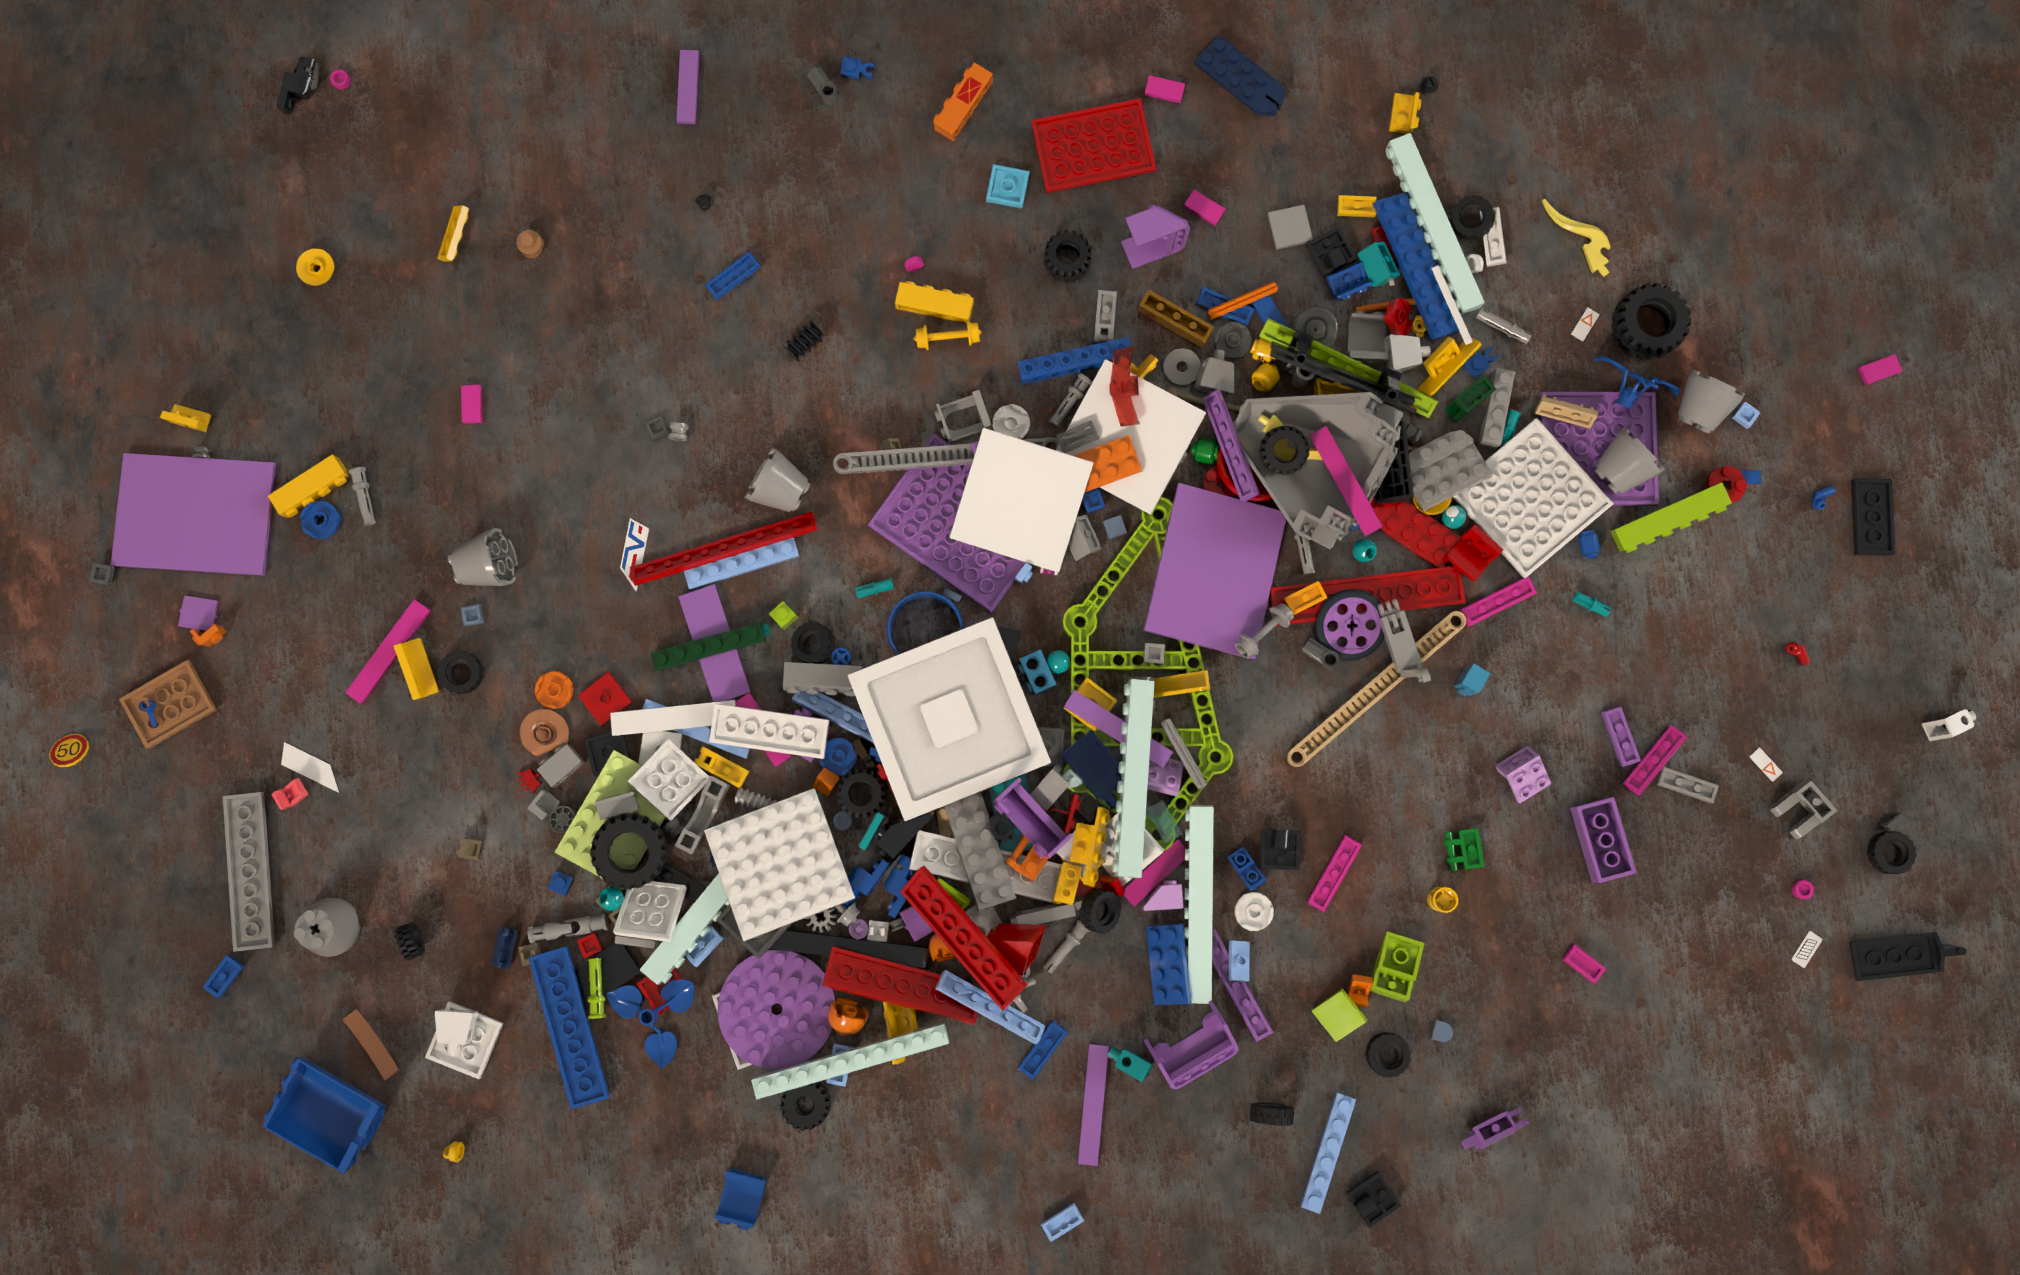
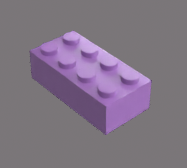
(1603, 840)

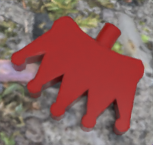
(530, 780)

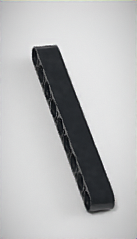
(822, 943)

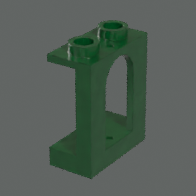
(1470, 398)

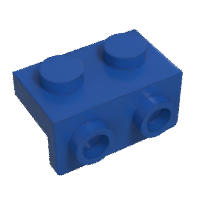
(1348, 281)

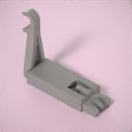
(1401, 642)
(1045, 914)

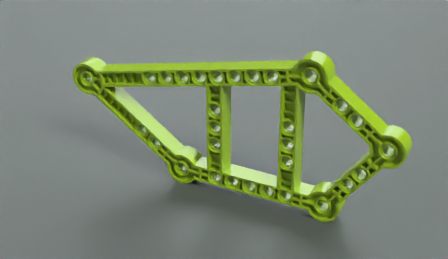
(1206, 736)

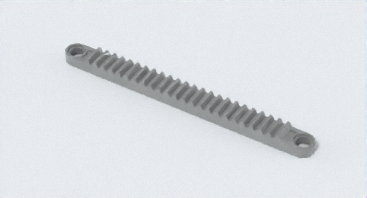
(914, 457)

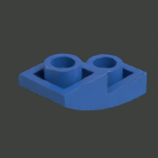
(1246, 869)

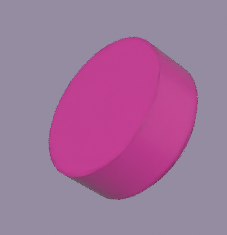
(340, 79)
(913, 264)
(1802, 889)

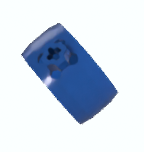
(910, 598)

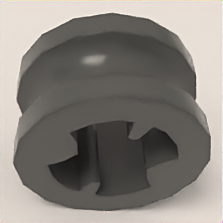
(201, 452)
(897, 924)

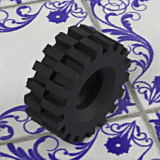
(810, 1119)

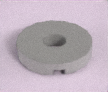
(1184, 356)

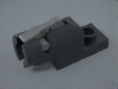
(298, 84)

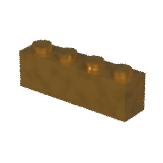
(1175, 318)

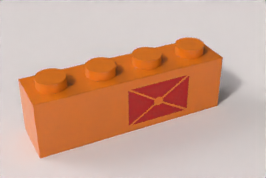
(963, 101)

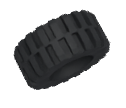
(1667, 304)
(623, 877)

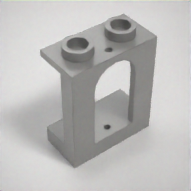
(946, 409)

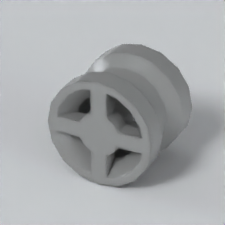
(678, 431)

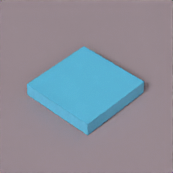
(1007, 186)

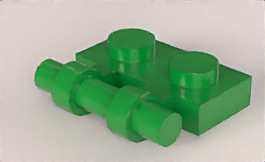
(1470, 849)

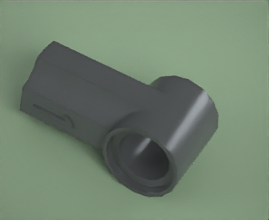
(823, 85)
(1319, 652)

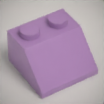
(1165, 897)

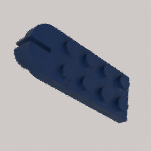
(1241, 77)

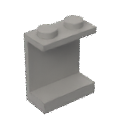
(1367, 337)

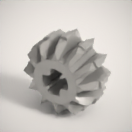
(814, 920)

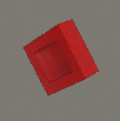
(1112, 884)
(590, 945)

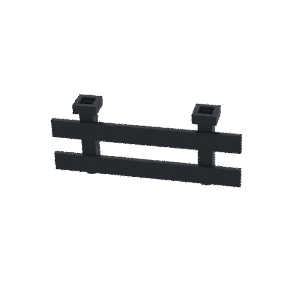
(1385, 388)

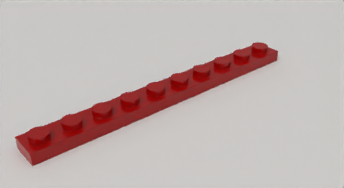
(723, 548)

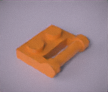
(1031, 864)

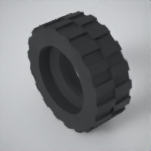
(1462, 207)
(801, 635)
(447, 665)
(1907, 848)
(1089, 908)
(1402, 1061)
(1272, 1114)

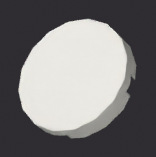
(1011, 421)
(1253, 911)

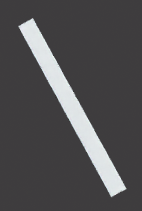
(1452, 305)

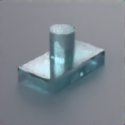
(1163, 822)

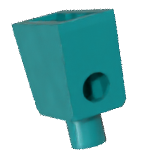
(1139, 1065)

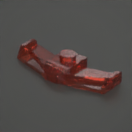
(1124, 387)

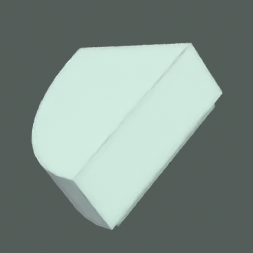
(1072, 778)

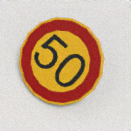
(69, 750)

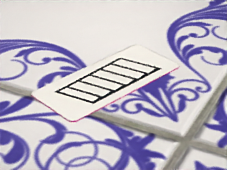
(1807, 949)

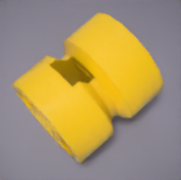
(1442, 899)

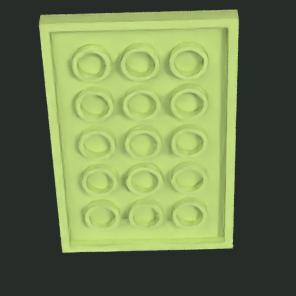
(626, 848)

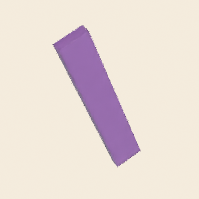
(1230, 446)
(1111, 725)
(1239, 992)
(1093, 1104)

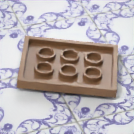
(178, 701)

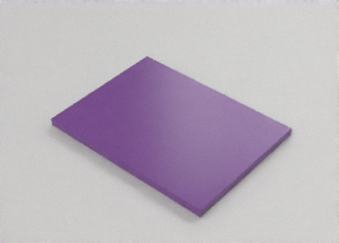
(193, 514)
(920, 522)
(1214, 569)

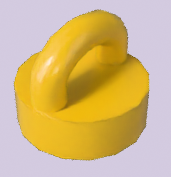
(455, 1150)

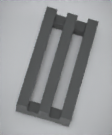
(1067, 449)

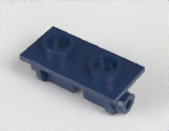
(504, 948)

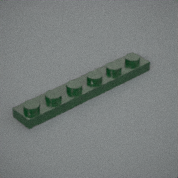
(708, 646)

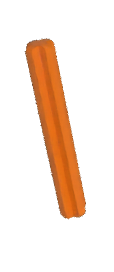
(1242, 300)

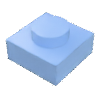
(1746, 415)
(1024, 574)

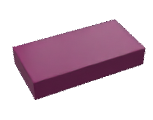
(1164, 89)
(1204, 207)
(1880, 369)
(471, 404)
(1583, 964)

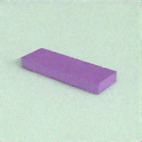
(1621, 736)

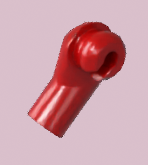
(1799, 651)

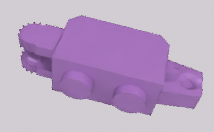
(1493, 1130)

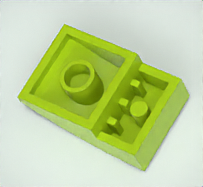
(1396, 966)

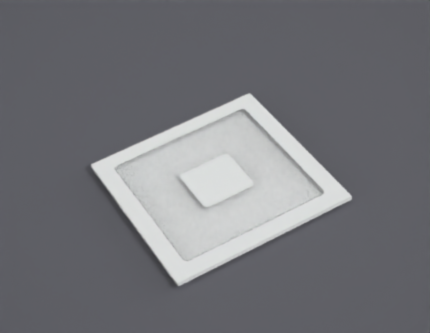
(949, 719)

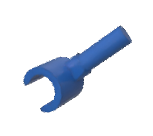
(150, 710)

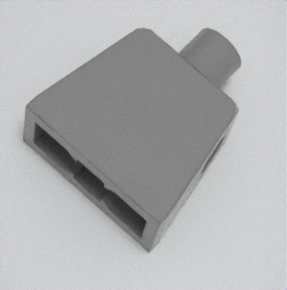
(1216, 375)

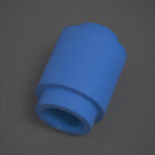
(1589, 544)

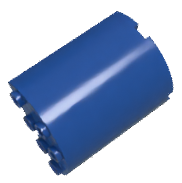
(323, 1115)

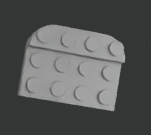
(1446, 468)

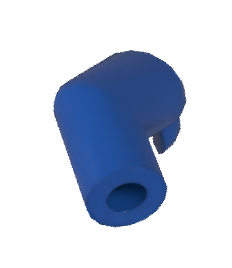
(1819, 497)

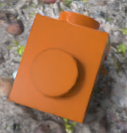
(211, 636)
(1359, 989)

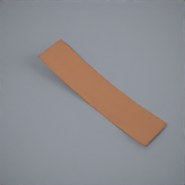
(371, 1044)

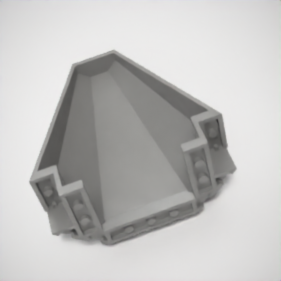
(1309, 497)

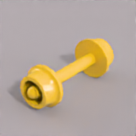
(972, 333)

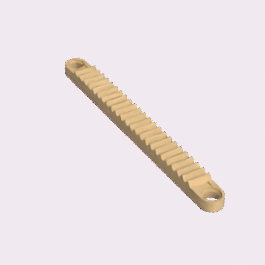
(1371, 693)

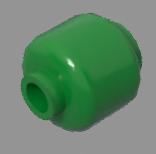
(1205, 450)

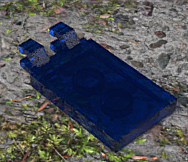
(1094, 767)

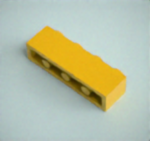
(934, 302)
(309, 486)

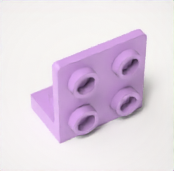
(1524, 773)

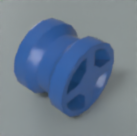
(840, 655)

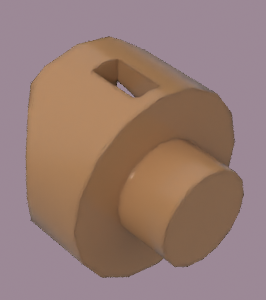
(530, 243)

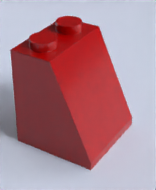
(1017, 943)

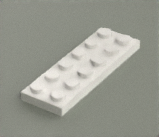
(769, 731)

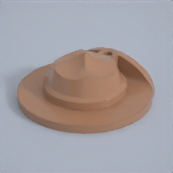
(543, 731)

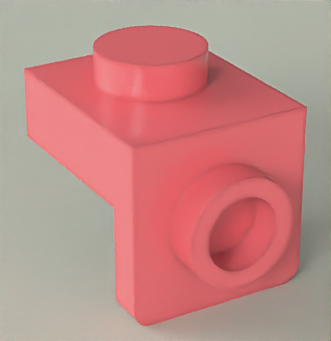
(290, 794)

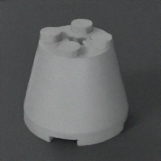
(1707, 401)
(1627, 463)
(778, 483)
(485, 560)
(328, 927)

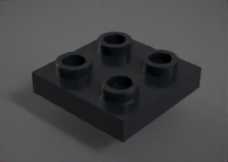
(1331, 251)
(1280, 849)
(1373, 1199)

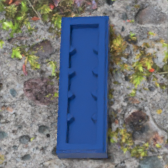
(733, 275)

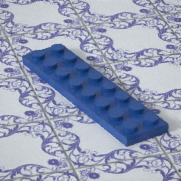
(1415, 263)
(569, 1027)

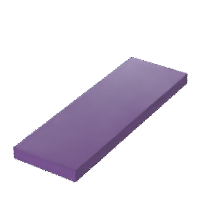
(707, 618)

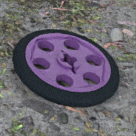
(1328, 613)

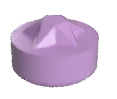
(858, 929)

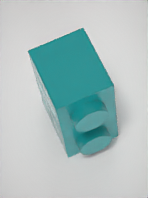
(1378, 264)

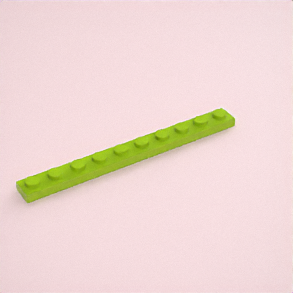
(1283, 335)

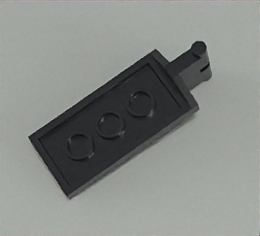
(1900, 955)

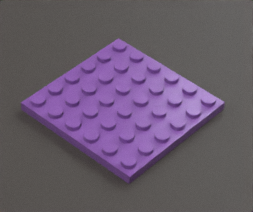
(1589, 444)

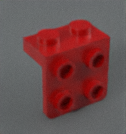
(1473, 552)

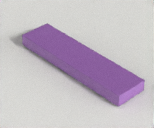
(688, 86)

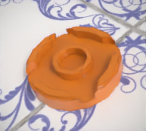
(554, 690)

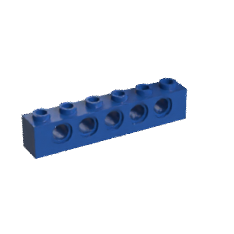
(1069, 361)

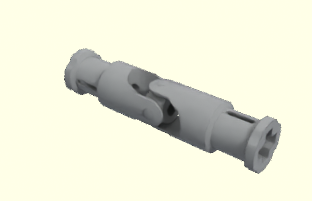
(555, 930)

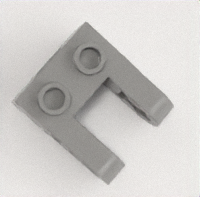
(1812, 800)

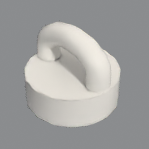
(1475, 263)

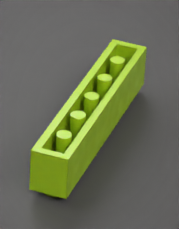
(1670, 517)

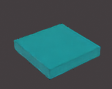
(872, 831)

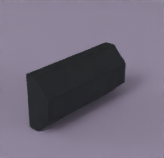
(1398, 481)

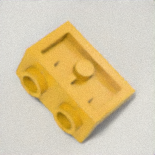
(1404, 113)
(187, 417)
(1066, 884)

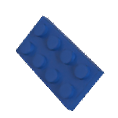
(1168, 964)

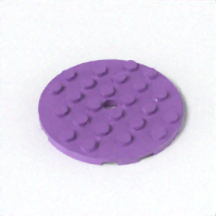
(747, 1015)

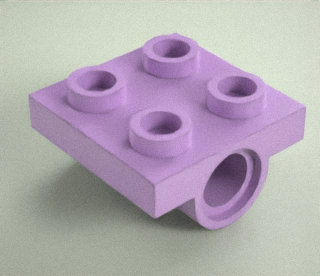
(1165, 779)

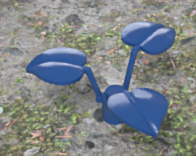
(1629, 395)
(627, 1001)

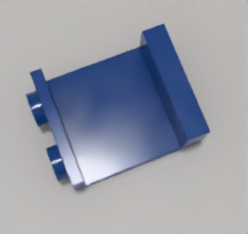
(741, 1198)

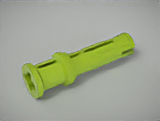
(596, 999)

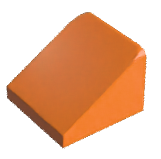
(825, 782)

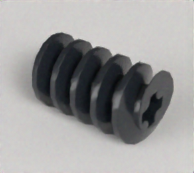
(804, 341)

